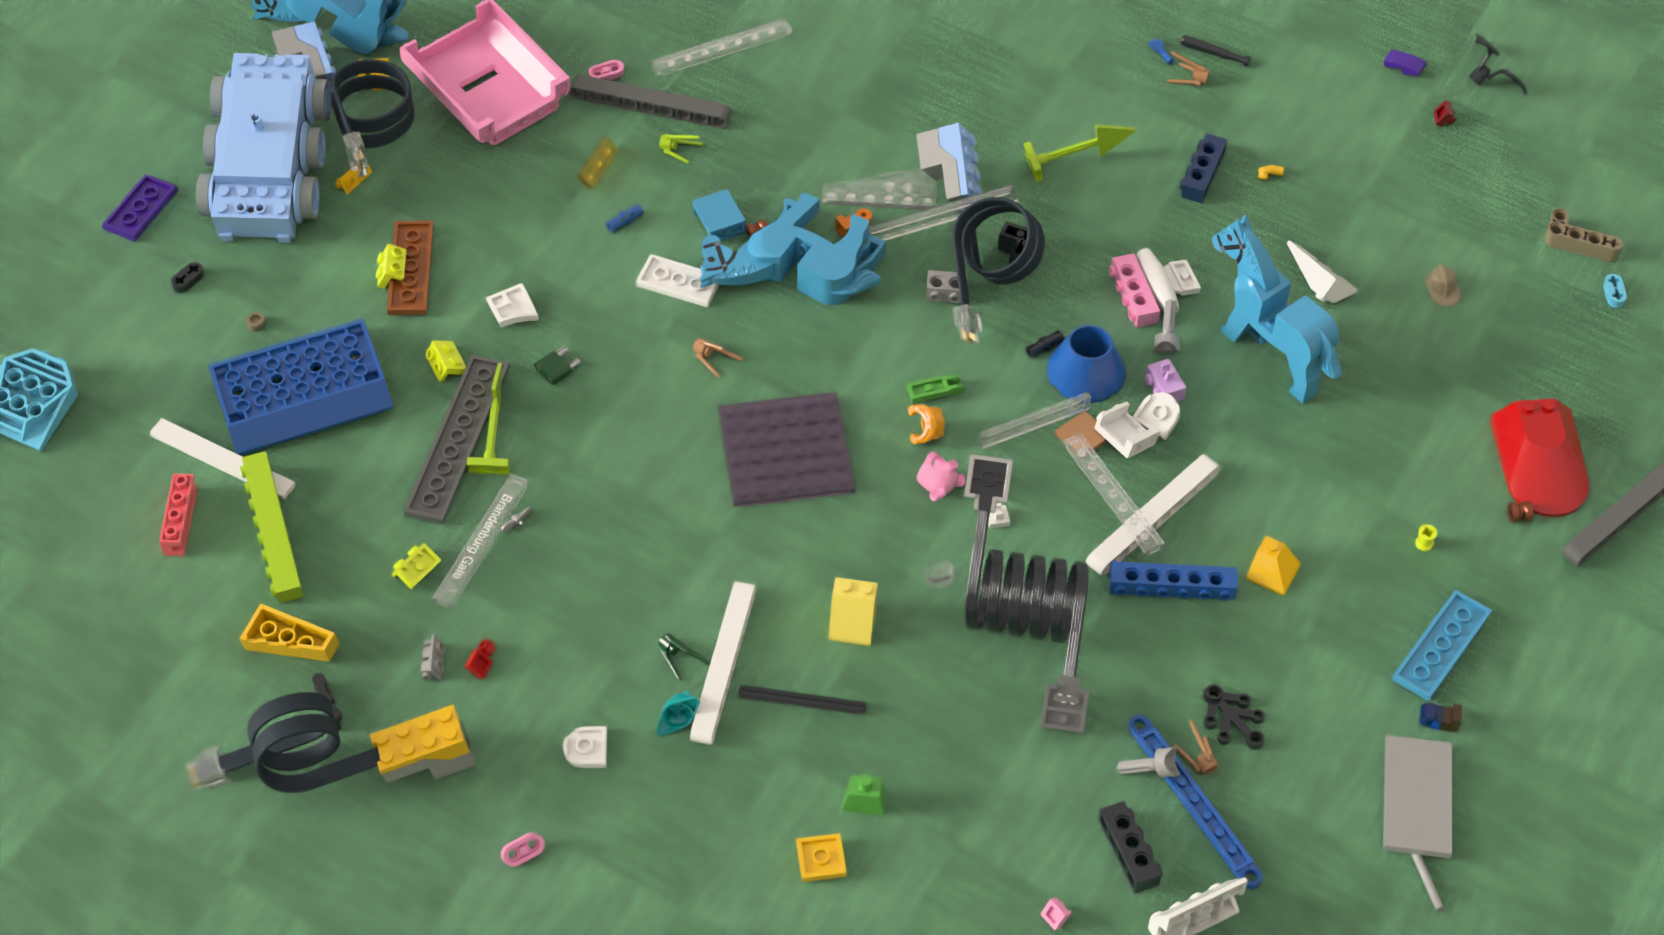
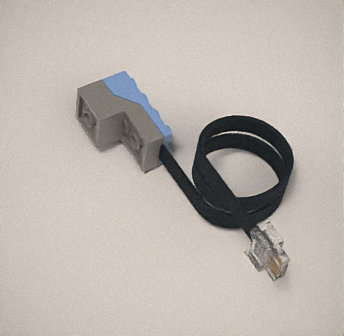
(306, 40)
(951, 156)

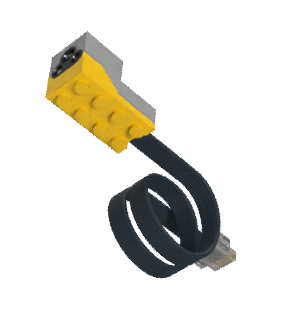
(425, 742)

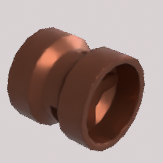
(752, 228)
(1520, 511)

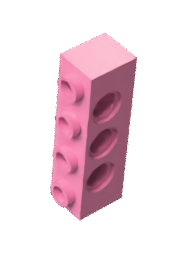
(1134, 290)

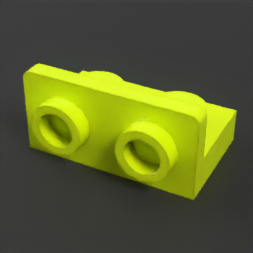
(416, 566)

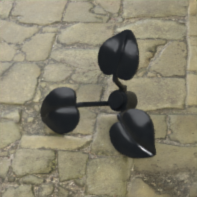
(1482, 71)

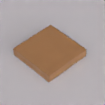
(1086, 425)

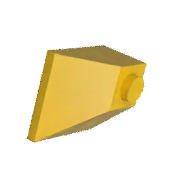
(1273, 566)

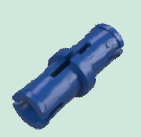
(634, 212)

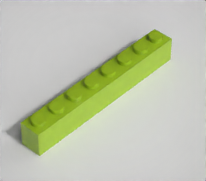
(272, 527)

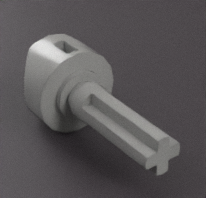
(1167, 339)
(1163, 763)

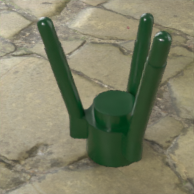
(671, 646)

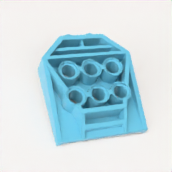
(49, 377)

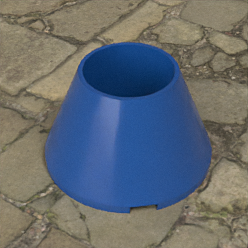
(1078, 374)

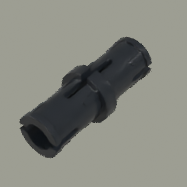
(1044, 343)

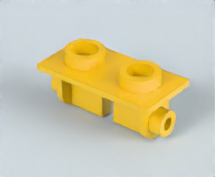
(351, 180)

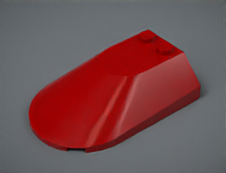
(1541, 455)

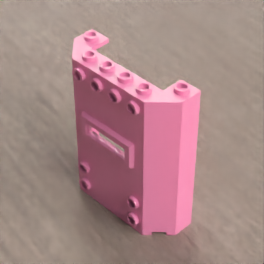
(520, 93)

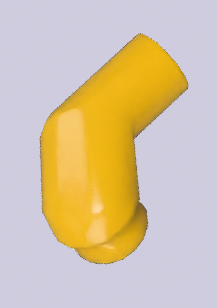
(1270, 169)

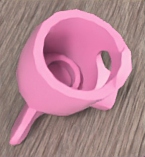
(941, 477)

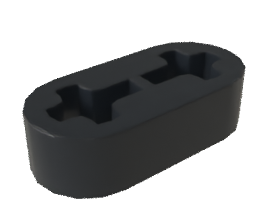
(186, 278)

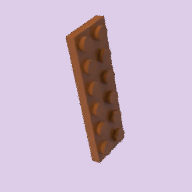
(412, 293)

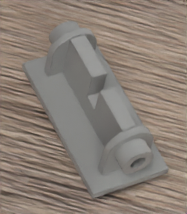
(433, 651)

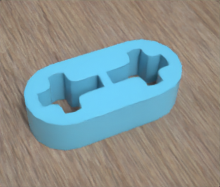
(1618, 290)

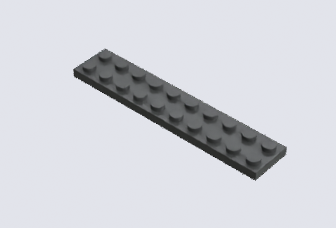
(455, 442)

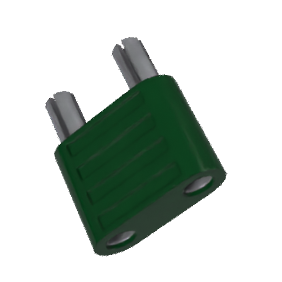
(554, 367)

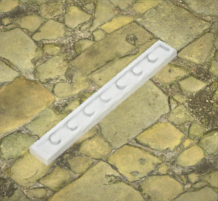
(211, 453)

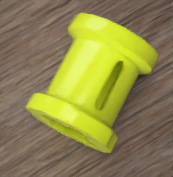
(1426, 537)

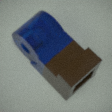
(1441, 717)

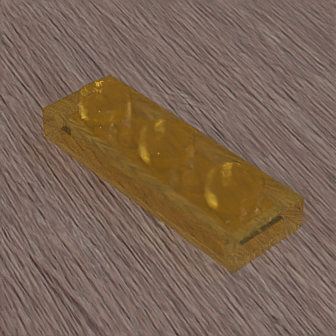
(597, 163)

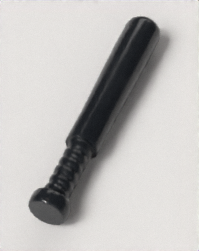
(1206, 47)

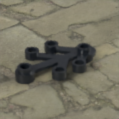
(1233, 715)

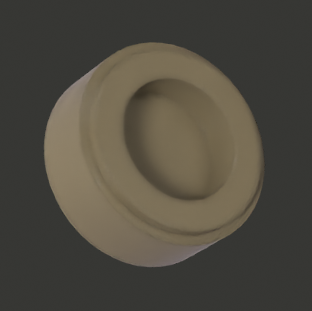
(256, 321)

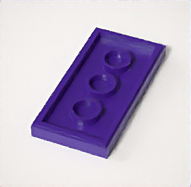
(140, 207)

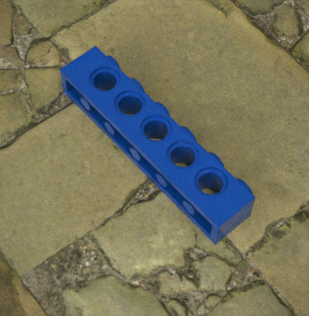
(1165, 574)

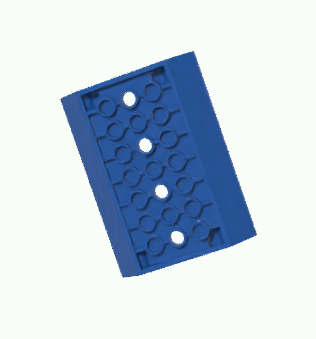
(304, 398)

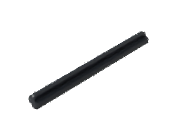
(802, 699)

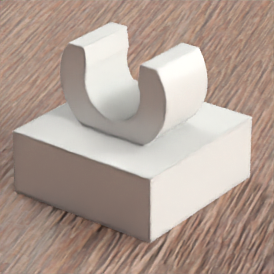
(999, 518)

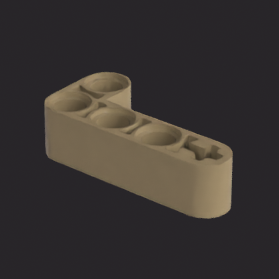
(1580, 240)

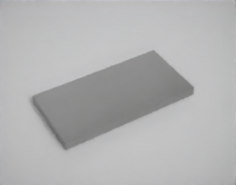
(1418, 796)

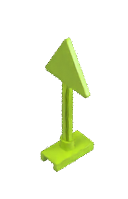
(1106, 138)
(489, 463)

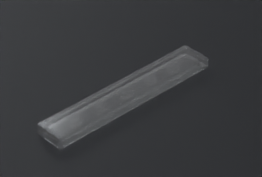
(1034, 420)

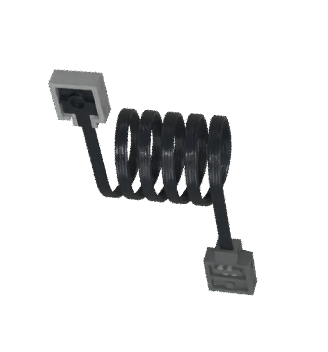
(1055, 605)

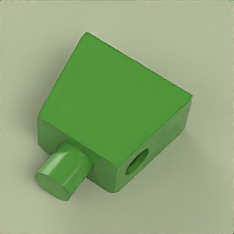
(865, 795)

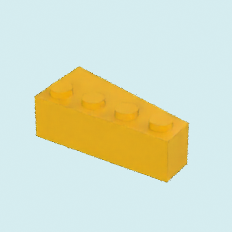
(288, 636)

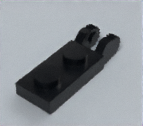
(321, 687)

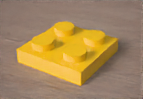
(821, 857)

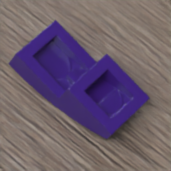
(1408, 63)

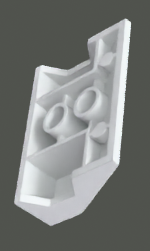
(1200, 910)

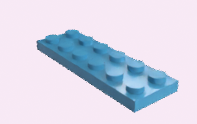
(1441, 645)

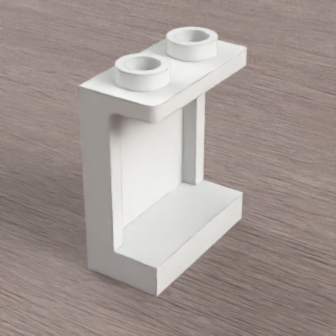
(1124, 431)

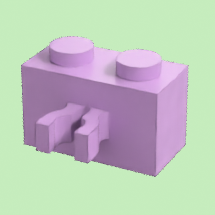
(1164, 378)

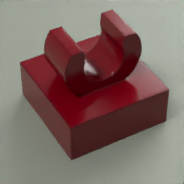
(1444, 113)

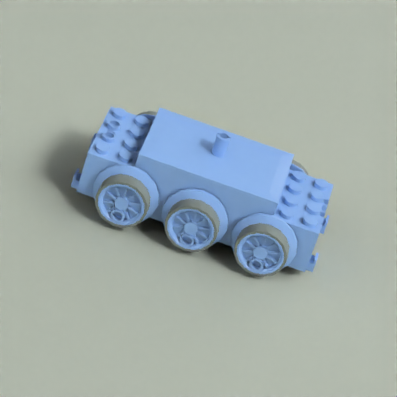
(264, 147)

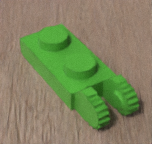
(934, 388)

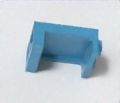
(720, 215)

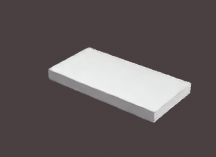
(675, 280)

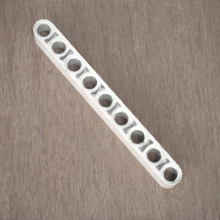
(1156, 511)
(723, 663)

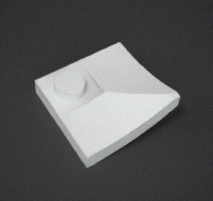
(512, 306)

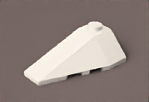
(1320, 277)

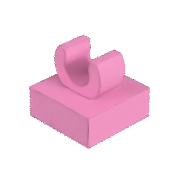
(1055, 913)

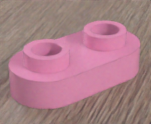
(607, 70)
(522, 850)

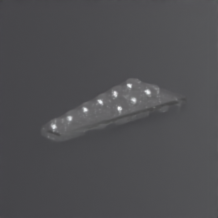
(886, 190)

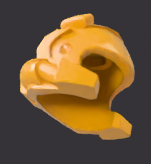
(931, 421)

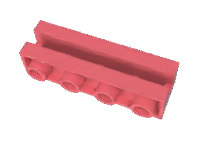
(178, 515)

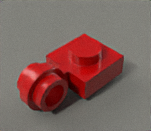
(479, 662)

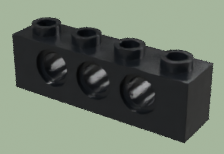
(1139, 877)

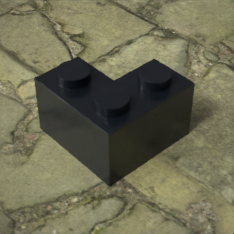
(1012, 239)

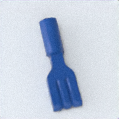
(1158, 46)

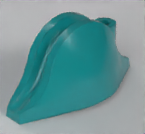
(677, 713)

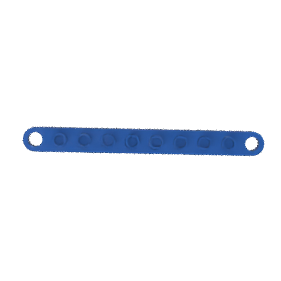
(1199, 806)

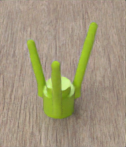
(670, 142)

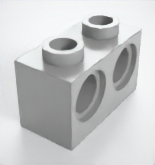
(942, 286)

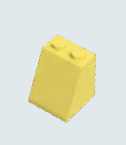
(853, 611)

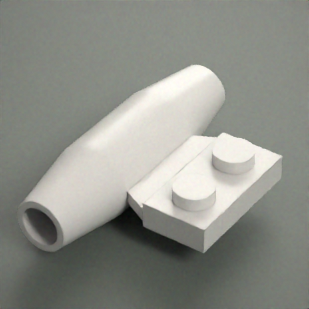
(1167, 280)

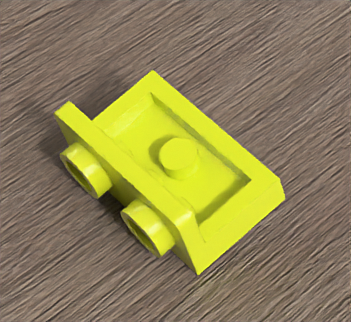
(391, 265)
(445, 359)

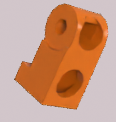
(842, 223)

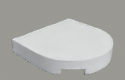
(1158, 411)
(586, 747)

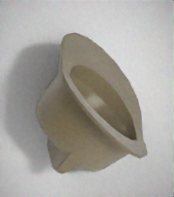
(1443, 286)

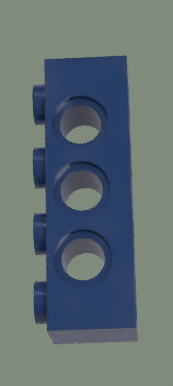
(1203, 168)

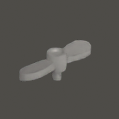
(516, 519)

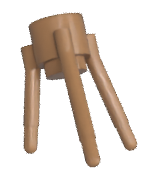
(1200, 74)
(705, 348)
(1206, 760)

